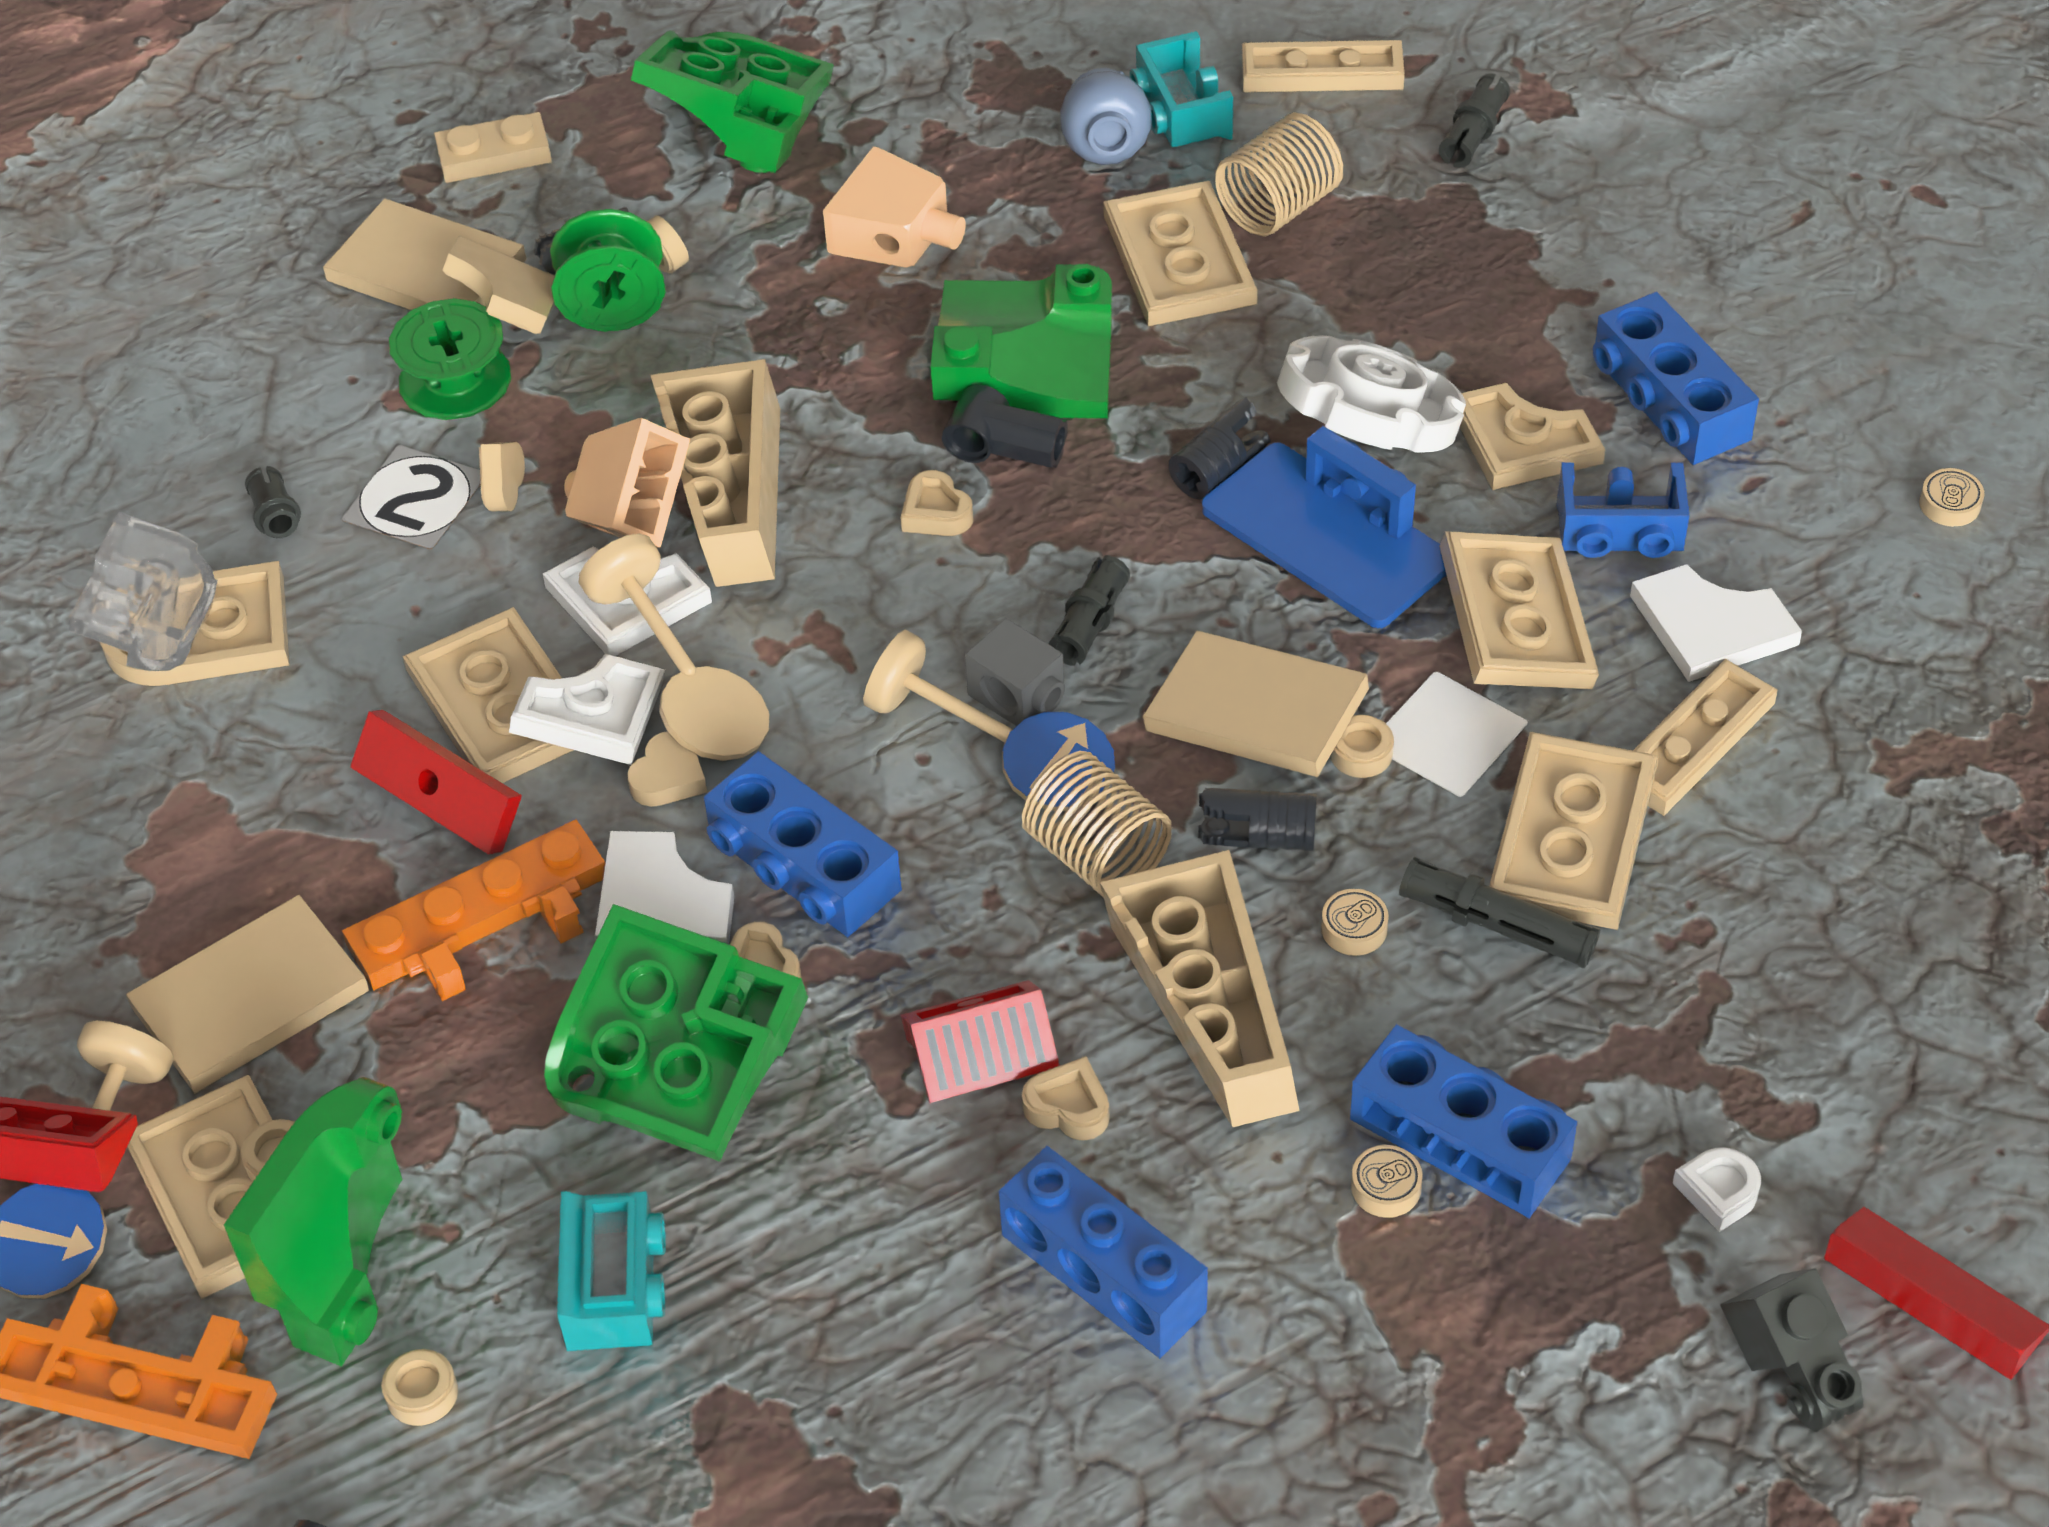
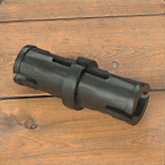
(1474, 120)
(1090, 609)

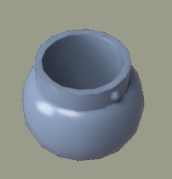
(1105, 116)

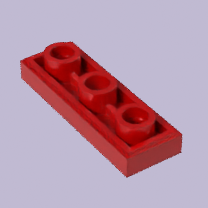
(436, 781)

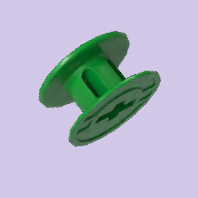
(607, 270)
(450, 359)

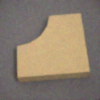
(506, 285)
(1523, 441)

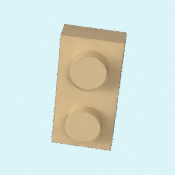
(492, 147)

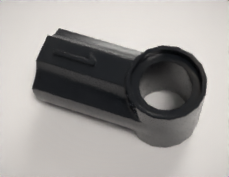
(988, 425)

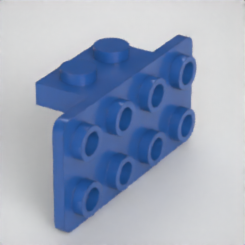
(1333, 524)

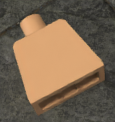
(890, 212)
(627, 479)

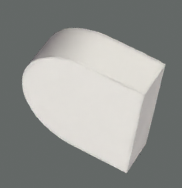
(1720, 1185)

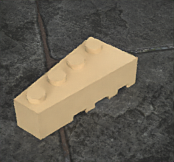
(729, 463)
(1202, 966)

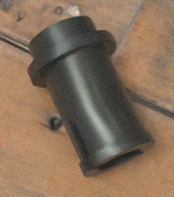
(274, 510)

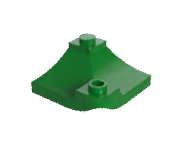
(740, 88)
(1029, 340)
(670, 1032)
(315, 1216)

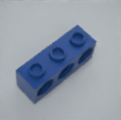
(1675, 378)
(802, 844)
(1472, 1149)
(1103, 1251)

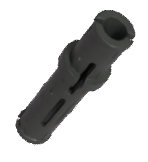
(1487, 907)

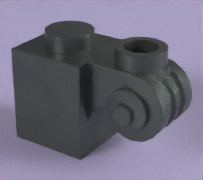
(1797, 1329)

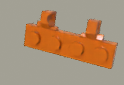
(444, 919)
(85, 1375)

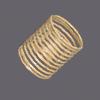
(1272, 177)
(1081, 807)

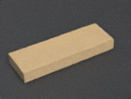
(1322, 66)
(1703, 730)

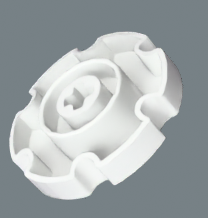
(1371, 393)

